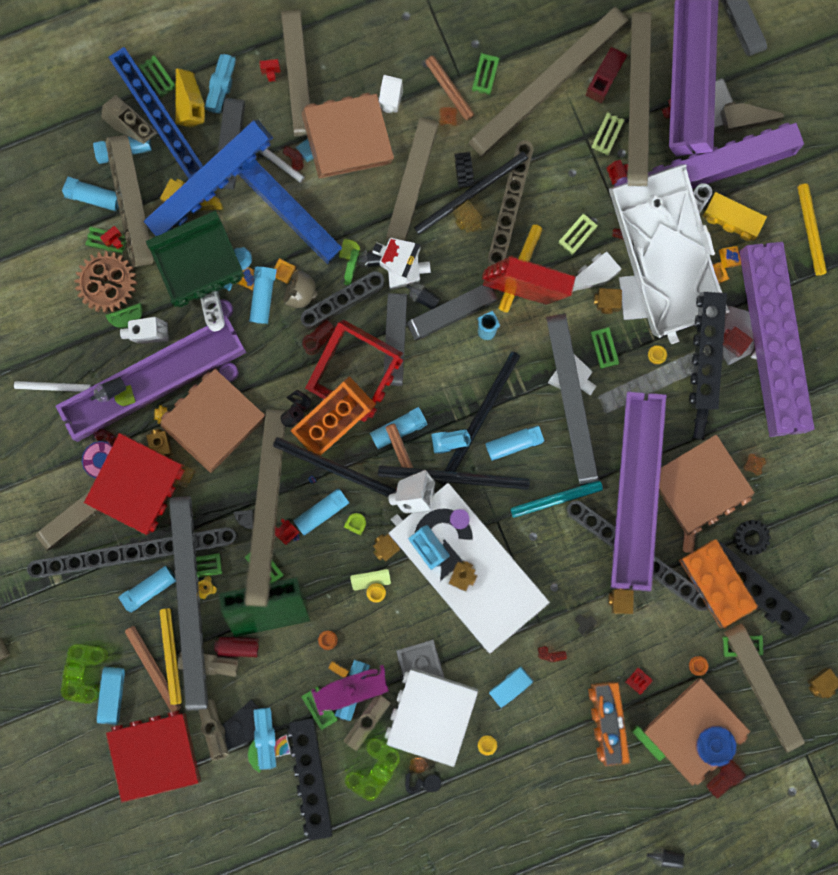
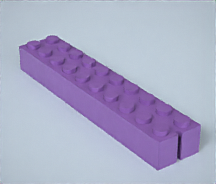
(693, 77)
(738, 156)
(776, 339)
(153, 378)
(638, 491)

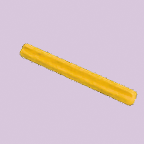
(812, 229)
(525, 255)
(170, 656)

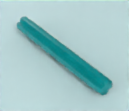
(556, 499)

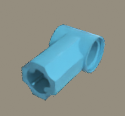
(445, 441)

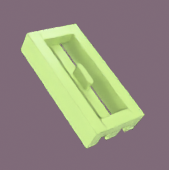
(613, 119)
(567, 245)

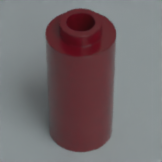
(237, 646)

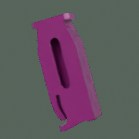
(350, 690)

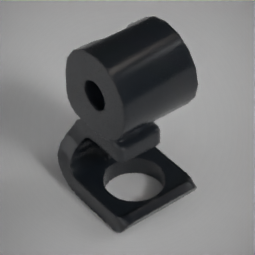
(296, 411)
(431, 783)

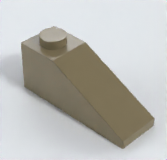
(745, 116)

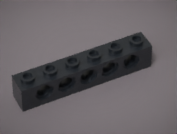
(717, 302)
(797, 618)
(324, 828)

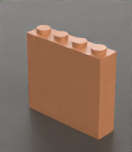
(347, 135)
(212, 420)
(703, 486)
(681, 723)

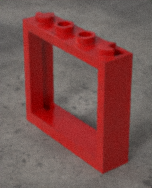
(343, 326)

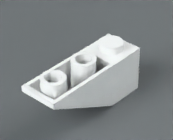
(598, 273)

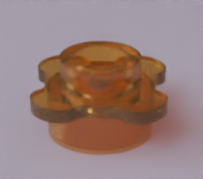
(448, 111)
(757, 470)
(418, 765)

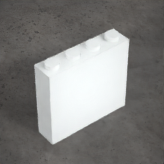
(431, 716)

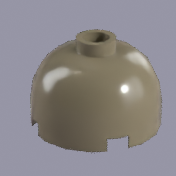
(300, 290)

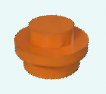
(327, 640)
(698, 665)

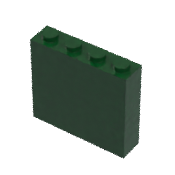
(284, 608)

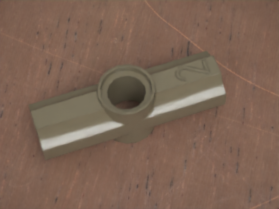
(216, 665)
(359, 731)
(216, 739)

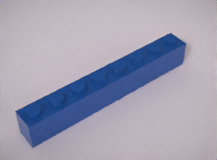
(156, 112)
(210, 178)
(290, 211)

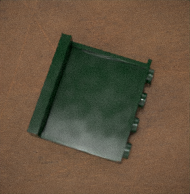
(195, 259)

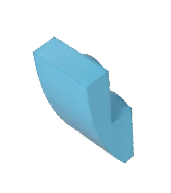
(511, 686)

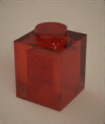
(736, 341)

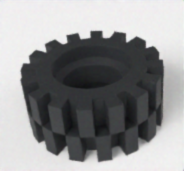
(464, 169)
(763, 534)

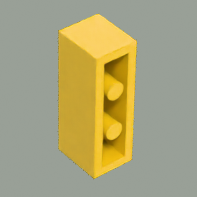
(734, 217)

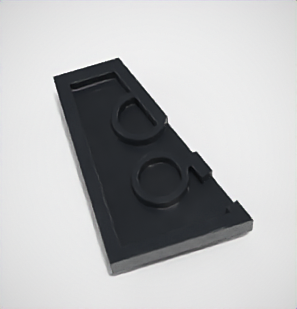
(241, 726)

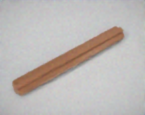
(151, 666)

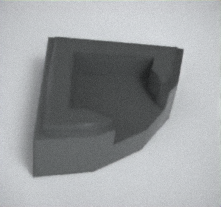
(245, 518)

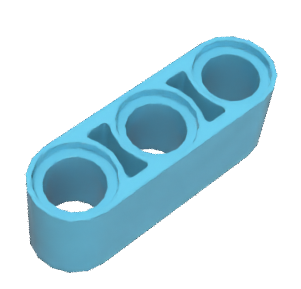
(110, 695)

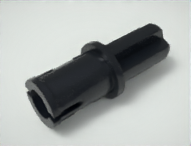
(700, 424)

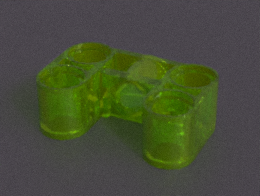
(74, 673)
(380, 773)

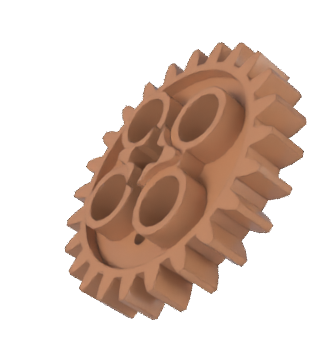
(100, 297)

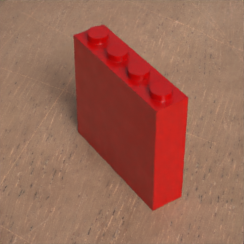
(528, 280)
(134, 484)
(153, 756)

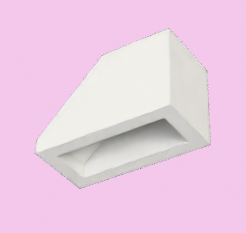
(390, 94)

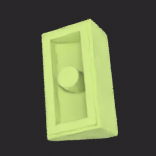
(364, 580)

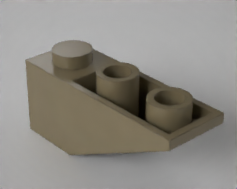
(126, 120)

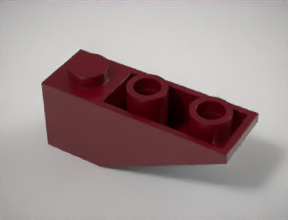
(606, 75)

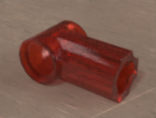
(320, 336)
(729, 775)

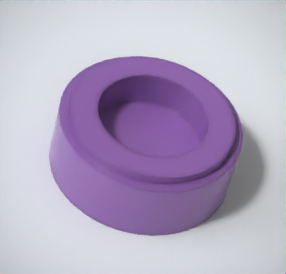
(227, 308)
(229, 371)
(459, 519)

